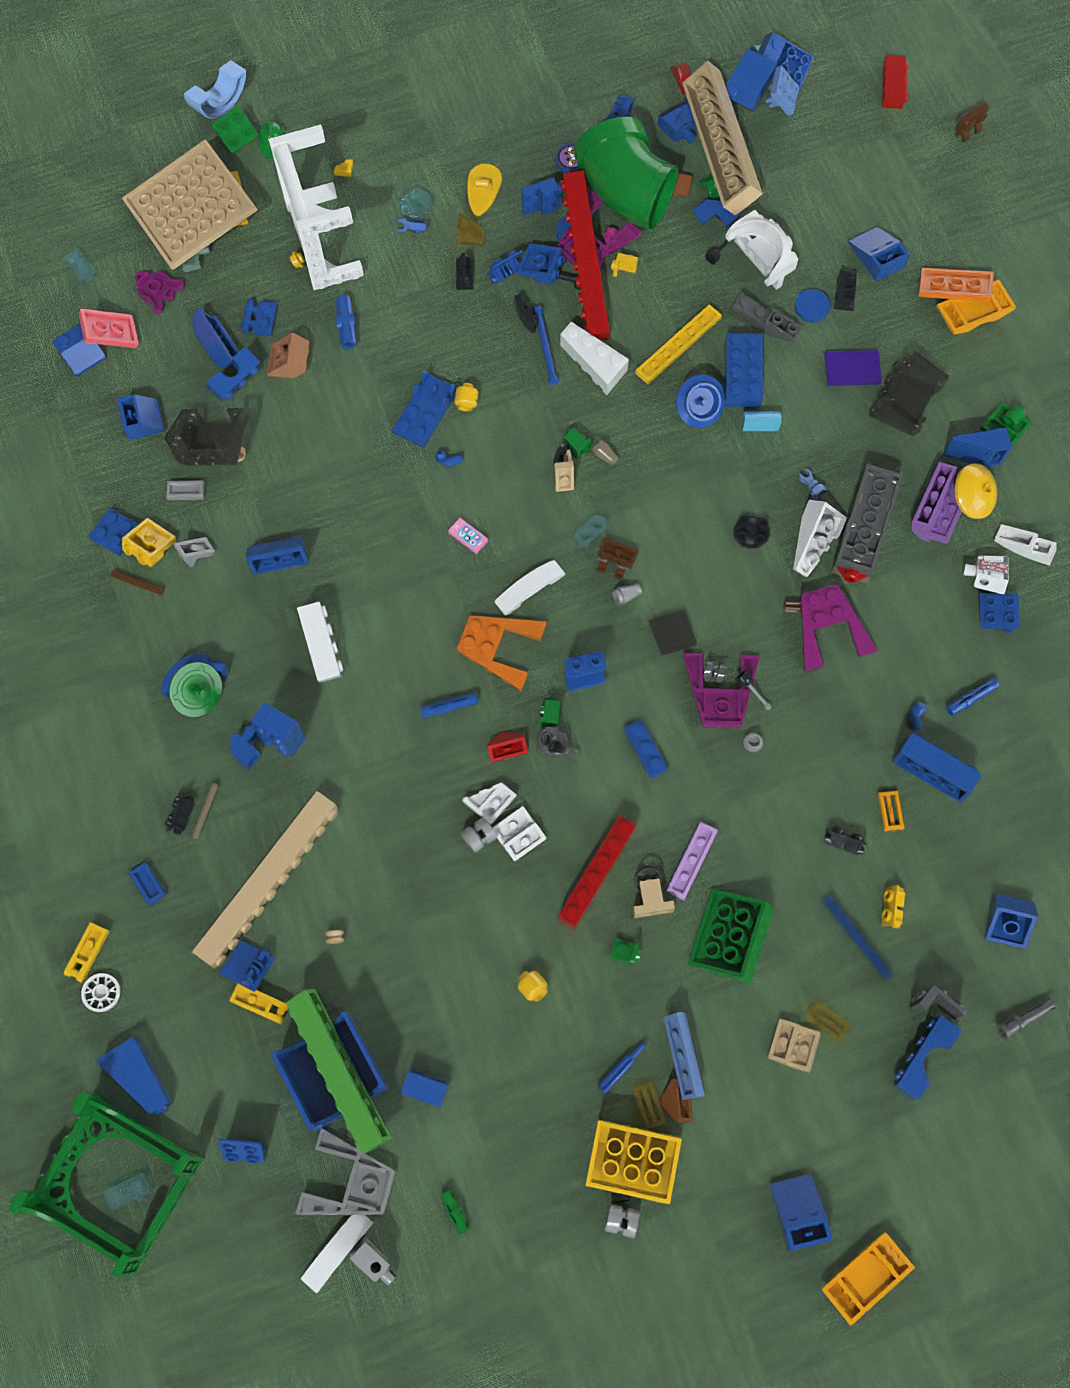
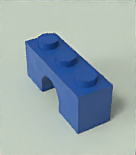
(223, 386)

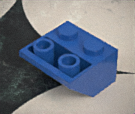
(140, 416)

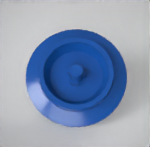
(700, 401)

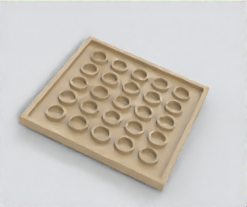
(189, 204)

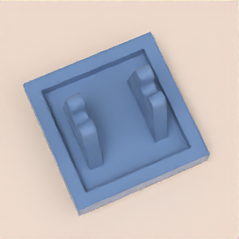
(783, 91)

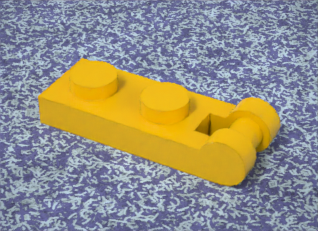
(86, 952)
(259, 1003)

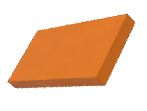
(956, 284)

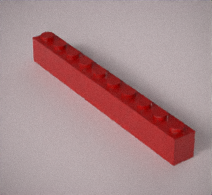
(586, 255)

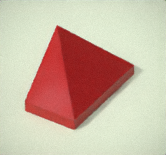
(681, 73)
(506, 746)

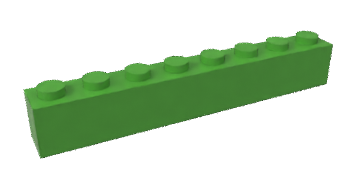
(338, 1071)

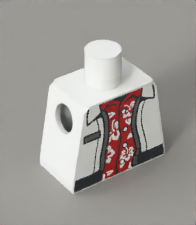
(989, 573)

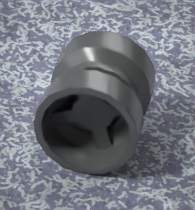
(719, 671)

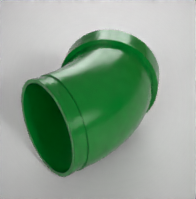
(626, 171)

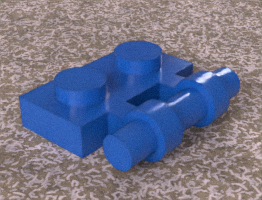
(265, 318)

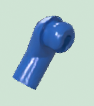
(915, 713)

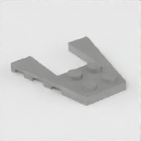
(367, 1186)

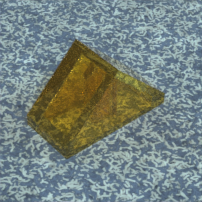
(469, 232)

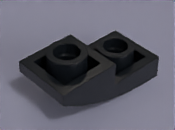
(525, 315)

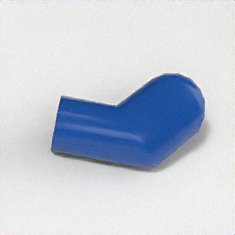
(446, 460)

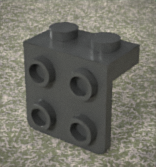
(939, 996)

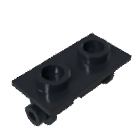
(464, 273)
(180, 806)
(838, 837)

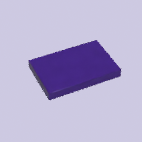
(852, 368)

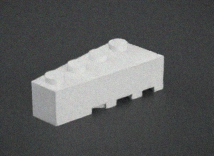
(594, 356)
(319, 641)

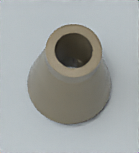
(605, 453)

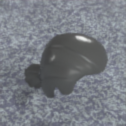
(555, 743)

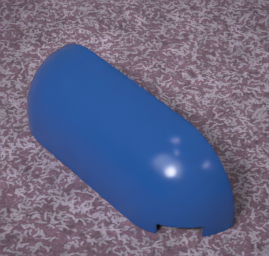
(214, 338)

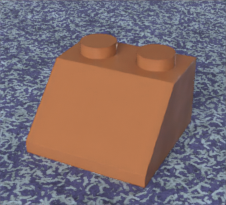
(288, 356)

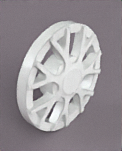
(100, 992)

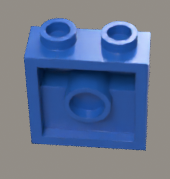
(542, 197)
(541, 263)

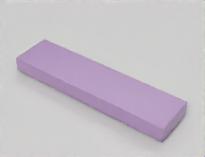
(692, 861)

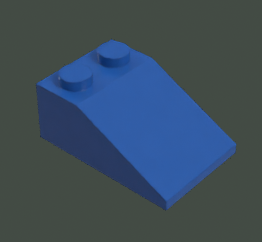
(750, 79)

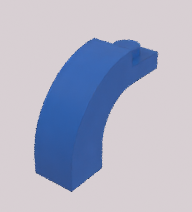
(219, 666)

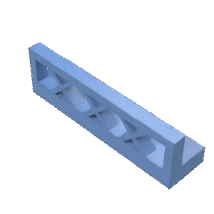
(683, 1056)

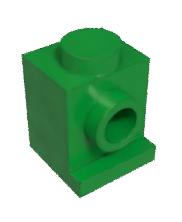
(577, 442)
(549, 713)

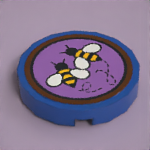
(565, 158)

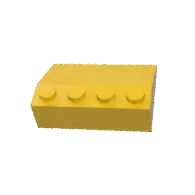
(633, 1161)

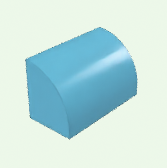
(761, 420)

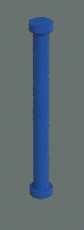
(553, 379)

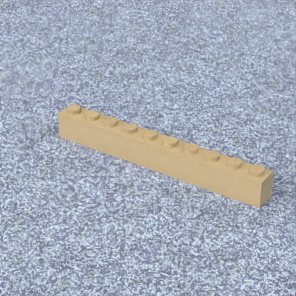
(265, 880)

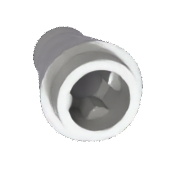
(626, 593)

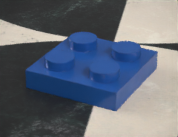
(111, 530)

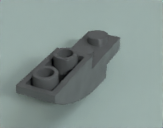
(767, 321)

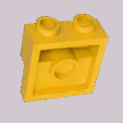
(147, 542)

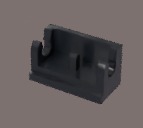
(845, 290)

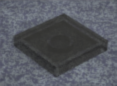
(673, 632)

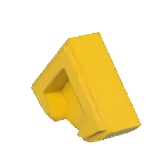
(344, 168)

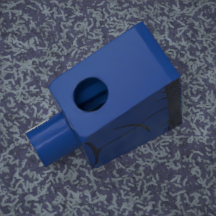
(678, 123)

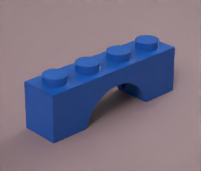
(912, 1079)

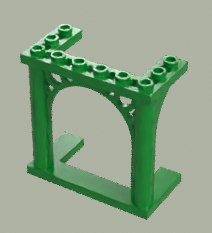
(39, 1202)

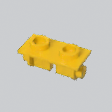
(893, 897)

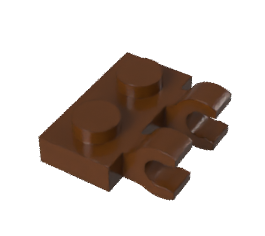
(972, 119)
(617, 553)

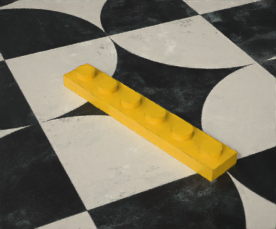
(678, 344)

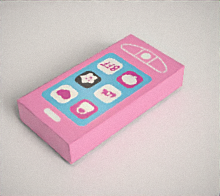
(468, 536)

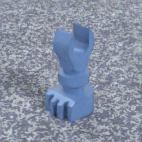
(818, 490)

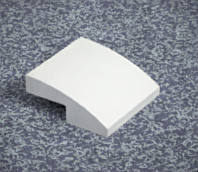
(518, 833)

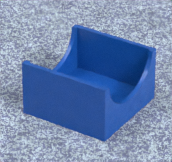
(308, 1085)

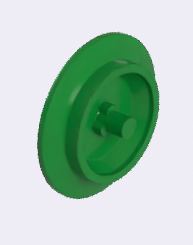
(195, 689)

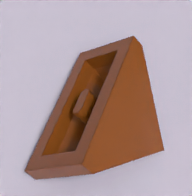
(673, 1104)

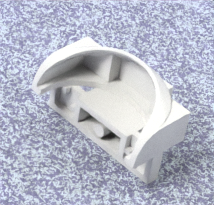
(768, 250)

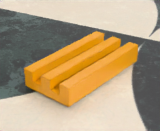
(893, 827)

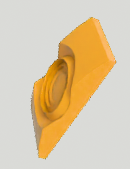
(968, 314)
(867, 1278)

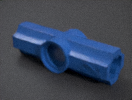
(345, 322)

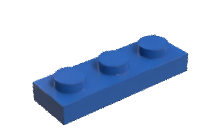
(645, 749)

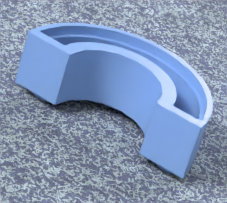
(222, 95)

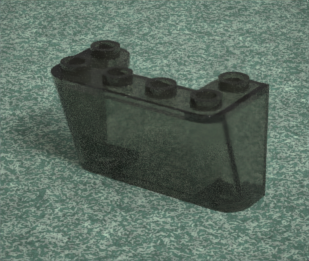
(908, 393)
(207, 443)

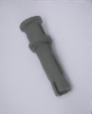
(1019, 1022)

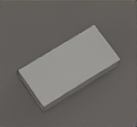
(185, 490)

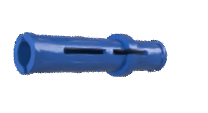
(966, 701)
(448, 705)

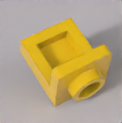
(624, 262)

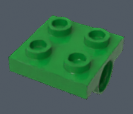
(235, 130)
(1009, 418)

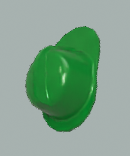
(267, 131)

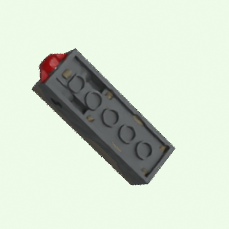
(867, 524)

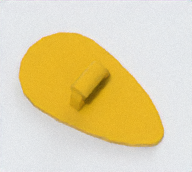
(483, 187)

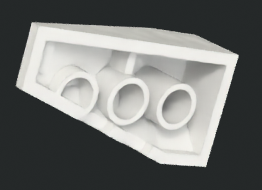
(817, 530)

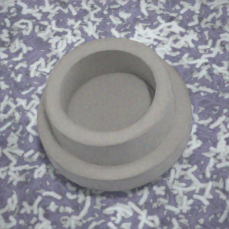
(753, 742)

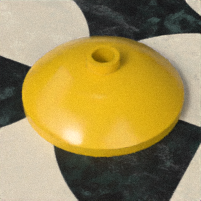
(975, 491)

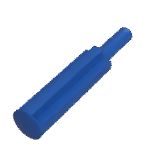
(620, 1069)

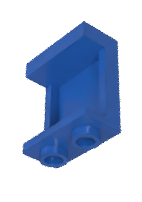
(584, 671)

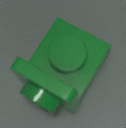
(625, 952)

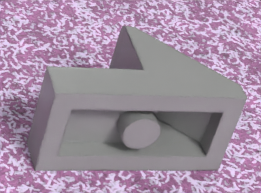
(194, 549)

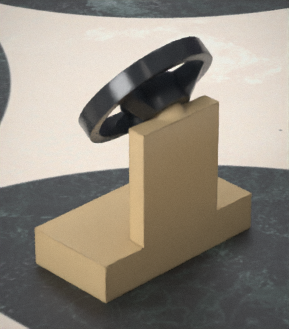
(563, 469)
(651, 895)

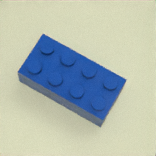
(743, 370)
(937, 767)

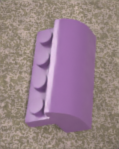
(938, 508)

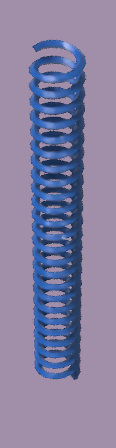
(858, 937)

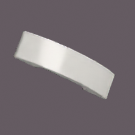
(528, 585)
(336, 1251)

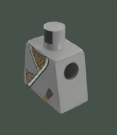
(367, 1253)

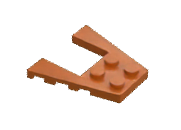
(483, 637)

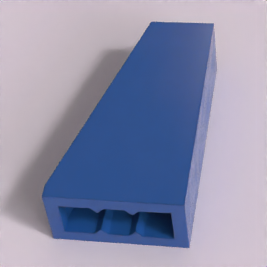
(136, 1075)

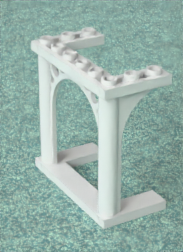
(306, 215)

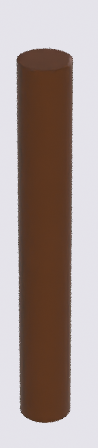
(137, 582)

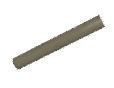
(204, 811)

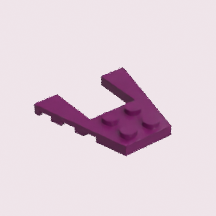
(622, 237)
(827, 608)
(719, 706)

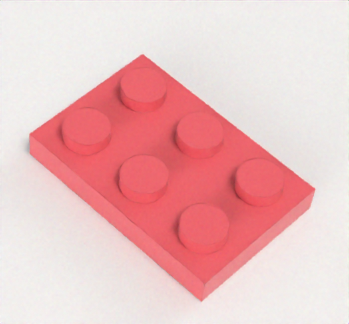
(108, 328)

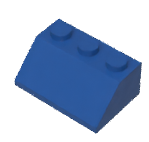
(276, 555)

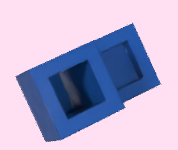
(242, 748)

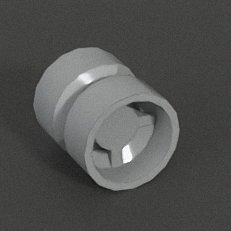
(473, 840)
(614, 1220)

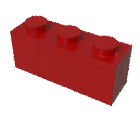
(894, 82)

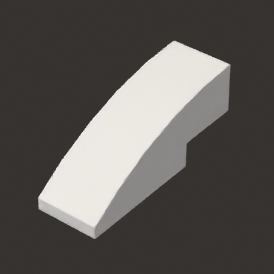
(1026, 544)

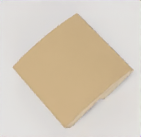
(794, 1045)

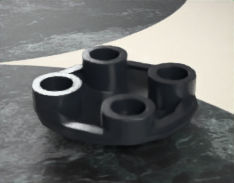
(751, 531)

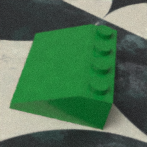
(731, 936)

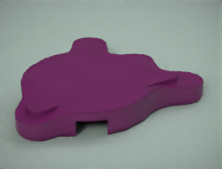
(156, 288)

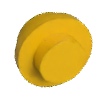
(297, 259)

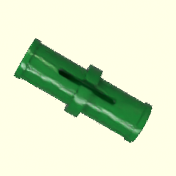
(454, 1212)

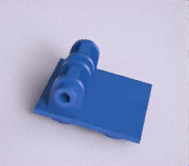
(509, 263)
(999, 611)
(247, 965)
(236, 1150)

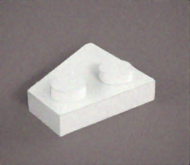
(490, 802)

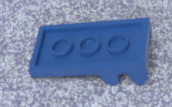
(424, 409)

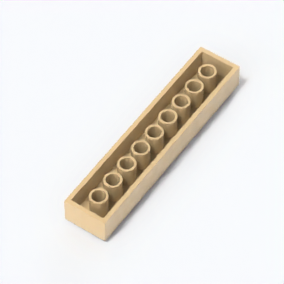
(722, 138)

